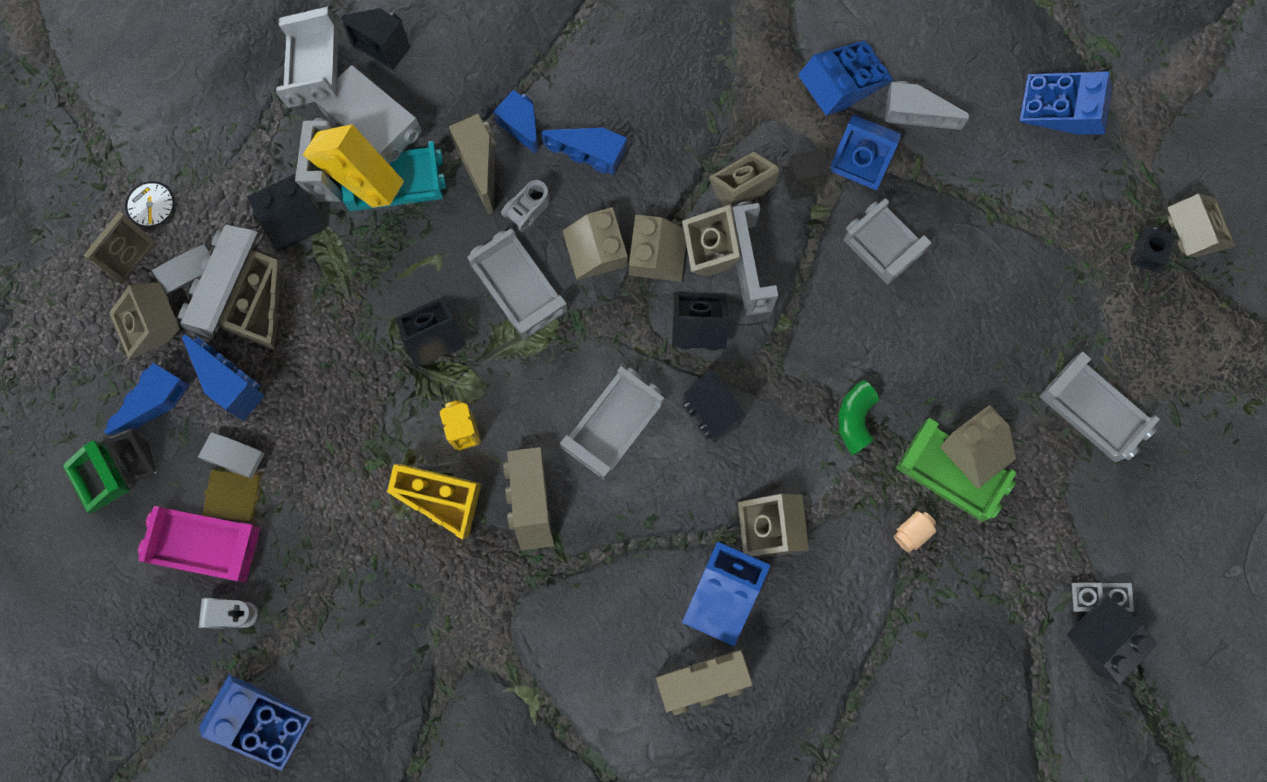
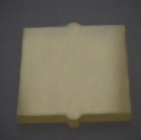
(231, 496)

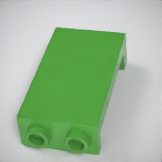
(932, 468)

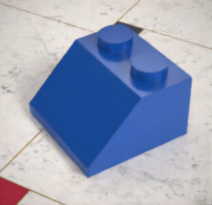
(865, 152)

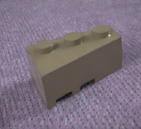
(704, 682)

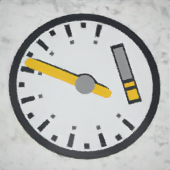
(150, 204)

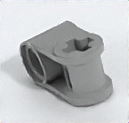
(523, 208)
(224, 613)

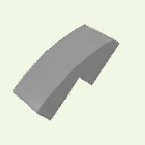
(181, 269)
(231, 455)
(1088, 594)

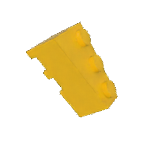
(354, 164)
(438, 496)

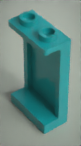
(421, 179)

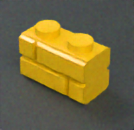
(460, 425)

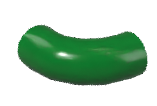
(853, 414)

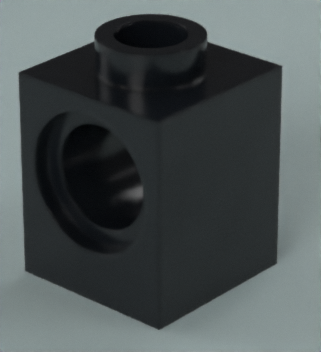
(1145, 256)

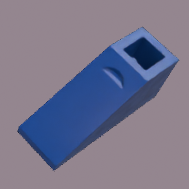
(590, 145)
(153, 396)

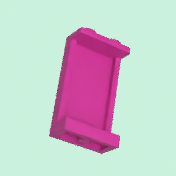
(199, 544)

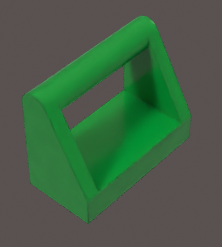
(107, 471)

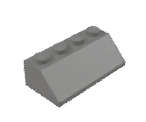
(218, 280)

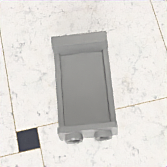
(309, 57)
(373, 113)
(516, 283)
(755, 299)
(1098, 410)
(614, 422)

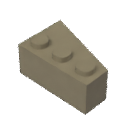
(255, 301)
(528, 498)

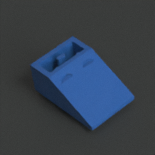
(844, 76)
(1068, 102)
(223, 379)
(726, 593)
(254, 723)

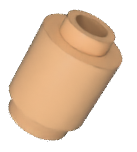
(915, 531)

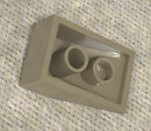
(475, 146)
(120, 248)

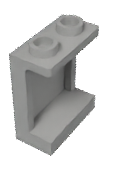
(308, 175)
(884, 242)

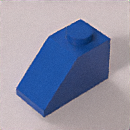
(518, 118)

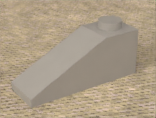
(918, 106)

